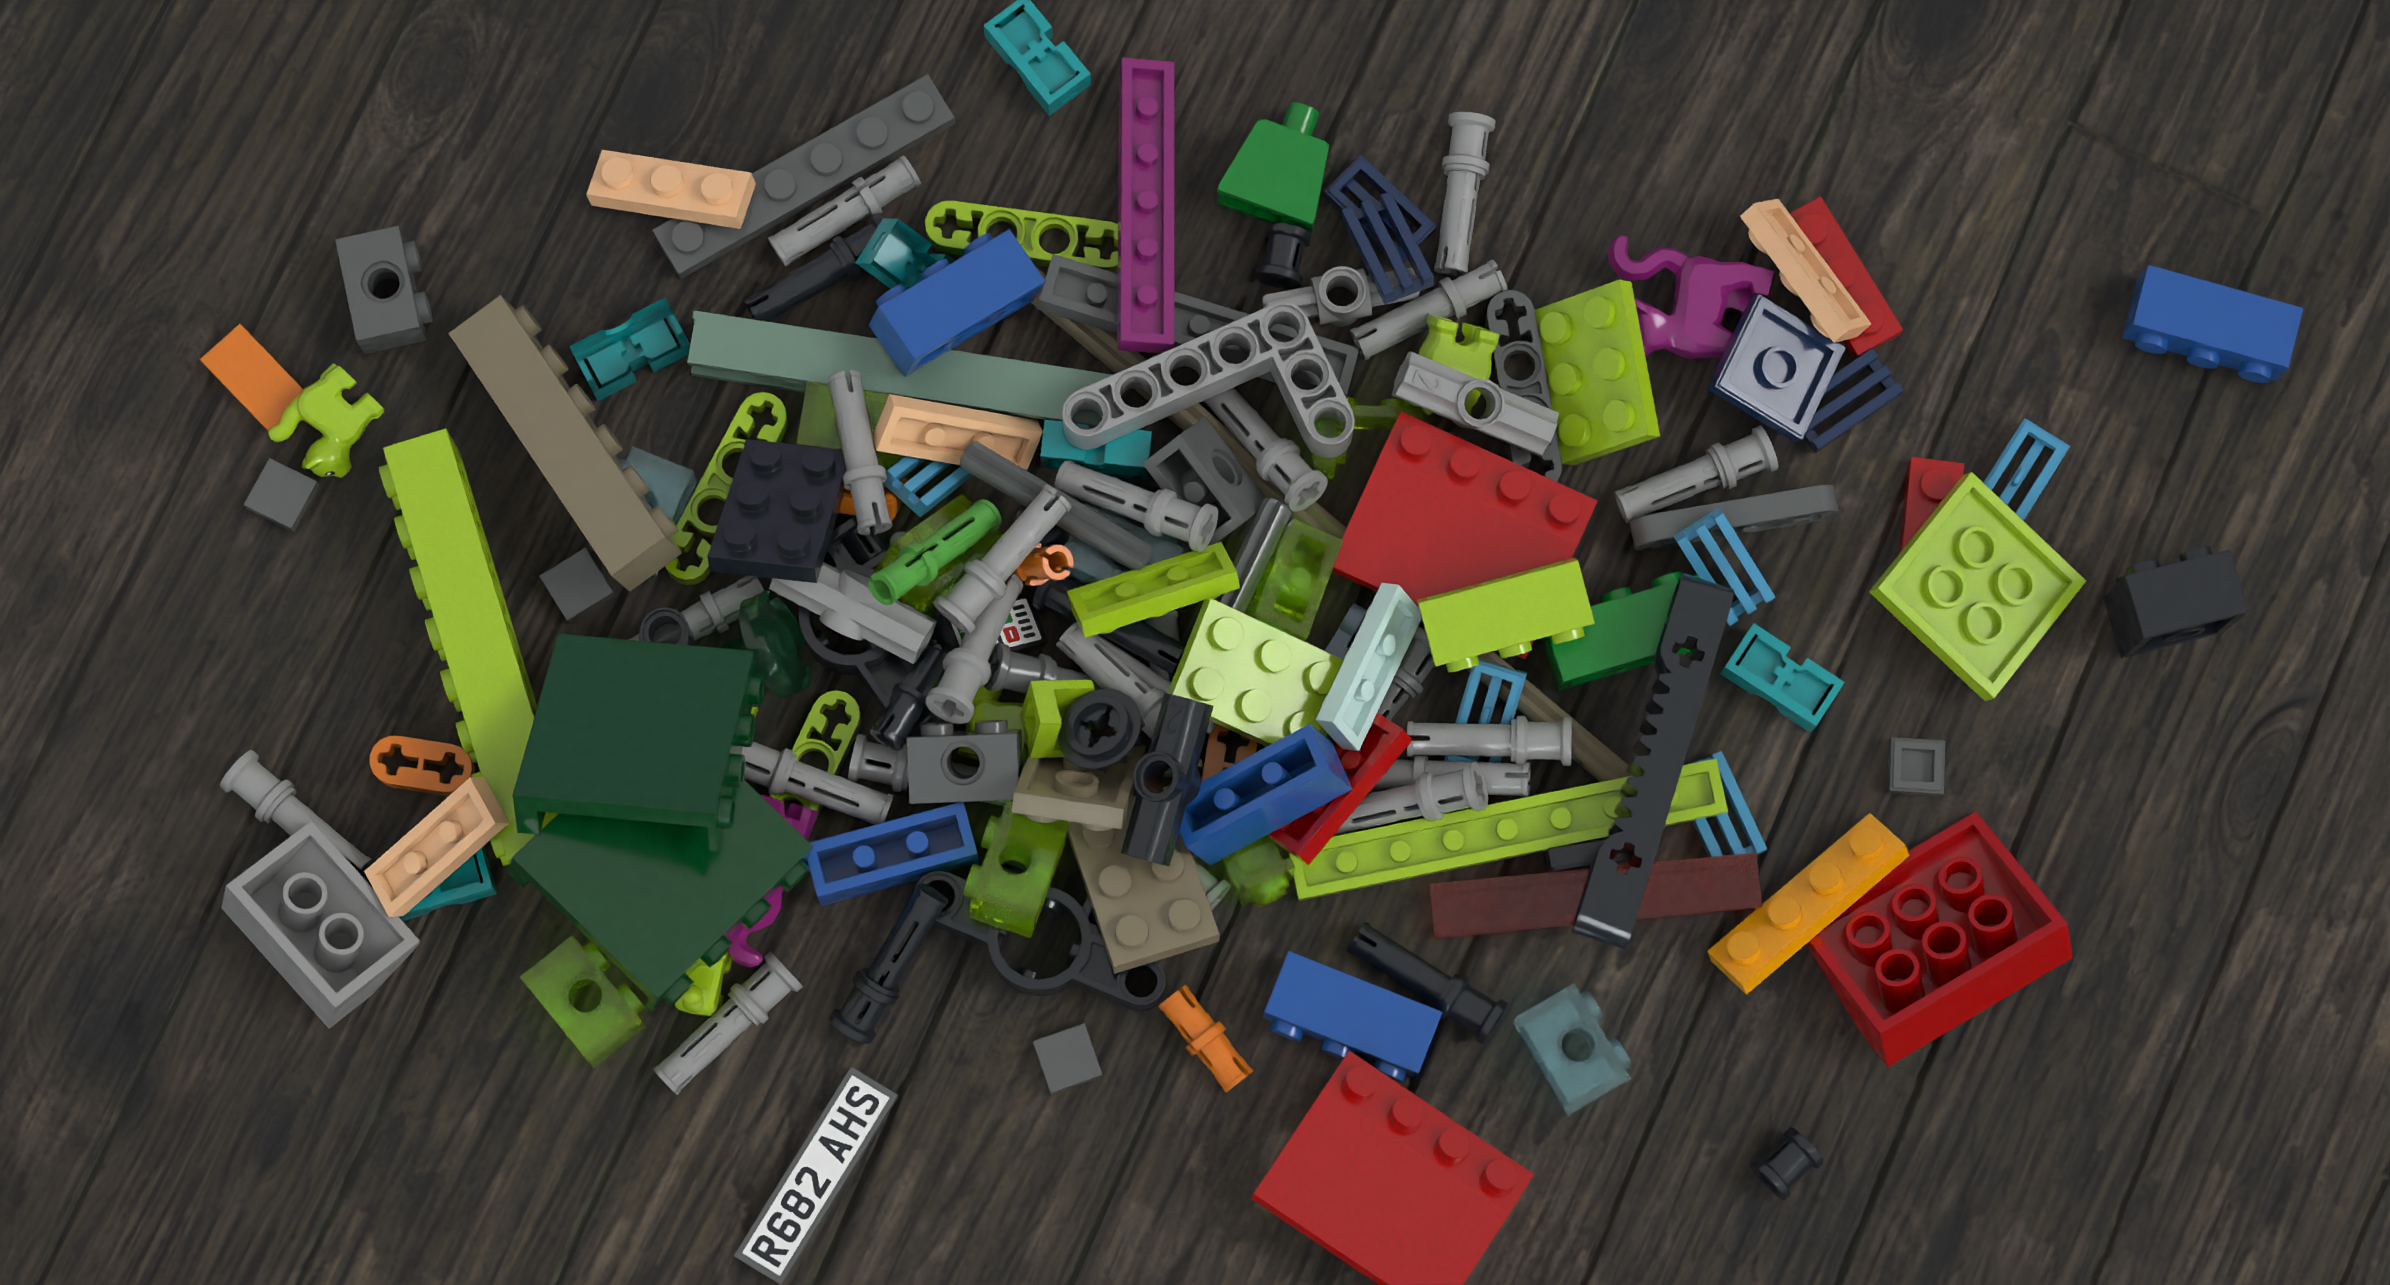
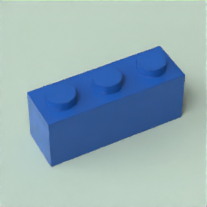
(955, 301)
(2212, 324)
(1263, 794)
(892, 853)
(1351, 1017)

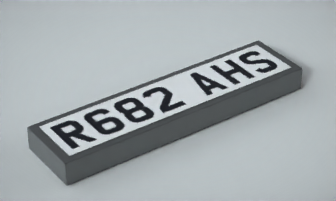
(816, 1176)

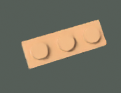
(671, 189)
(1804, 271)
(944, 431)
(436, 846)

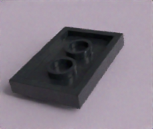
(779, 512)

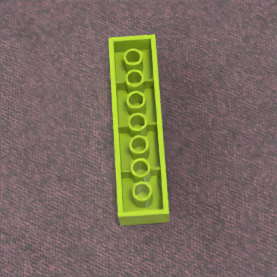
(469, 614)

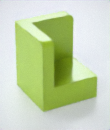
(1043, 712)

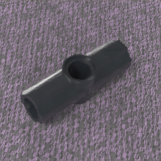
(1156, 812)

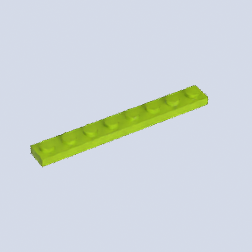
(1492, 834)

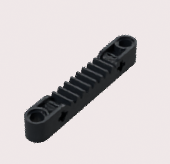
(1614, 899)

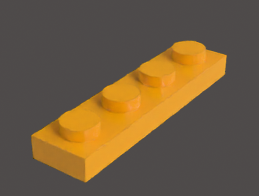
(1808, 903)

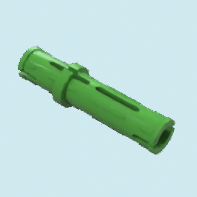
(920, 561)

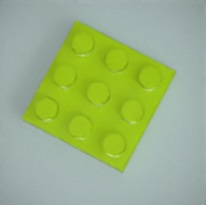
(1977, 586)

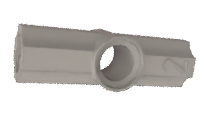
(1444, 393)
(853, 611)

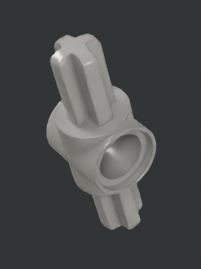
(1315, 303)

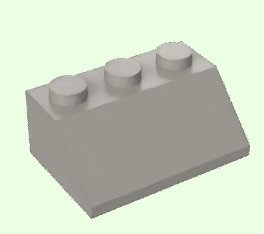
(318, 923)

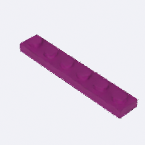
(1146, 206)

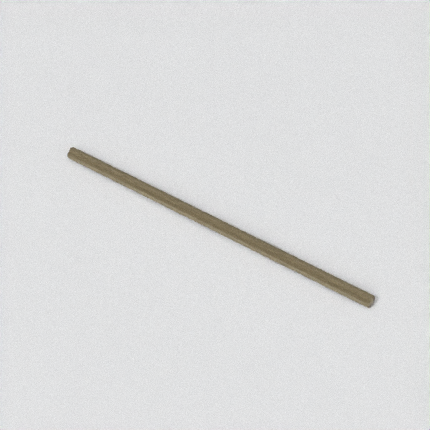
(1533, 704)

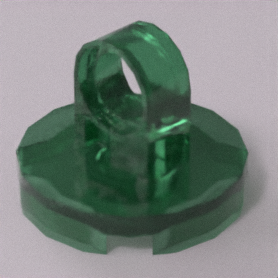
(774, 637)

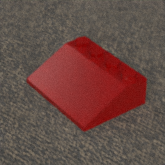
(1454, 516)
(1940, 940)
(1391, 1182)

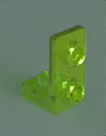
(1365, 417)
(1259, 872)

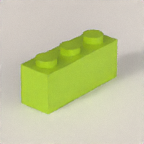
(1506, 614)

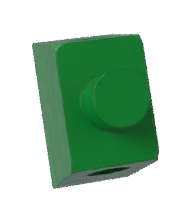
(1278, 171)

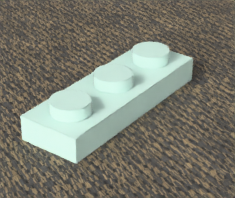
(1369, 667)

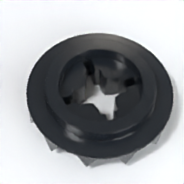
(1093, 712)

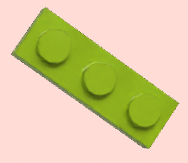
(1153, 590)

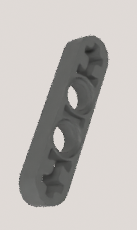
(1533, 388)
(1743, 514)

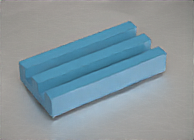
(2043, 439)
(906, 491)
(1745, 600)
(1498, 673)
(1742, 813)

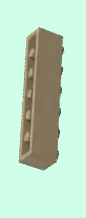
(566, 443)

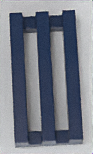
(1333, 194)
(1371, 212)
(1879, 375)

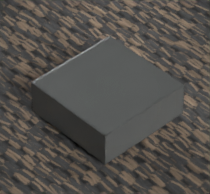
(281, 495)
(577, 585)
(1916, 767)
(1067, 1058)

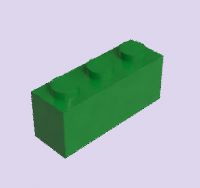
(1621, 638)

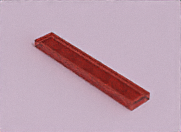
(1553, 897)

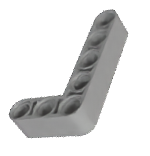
(1218, 376)

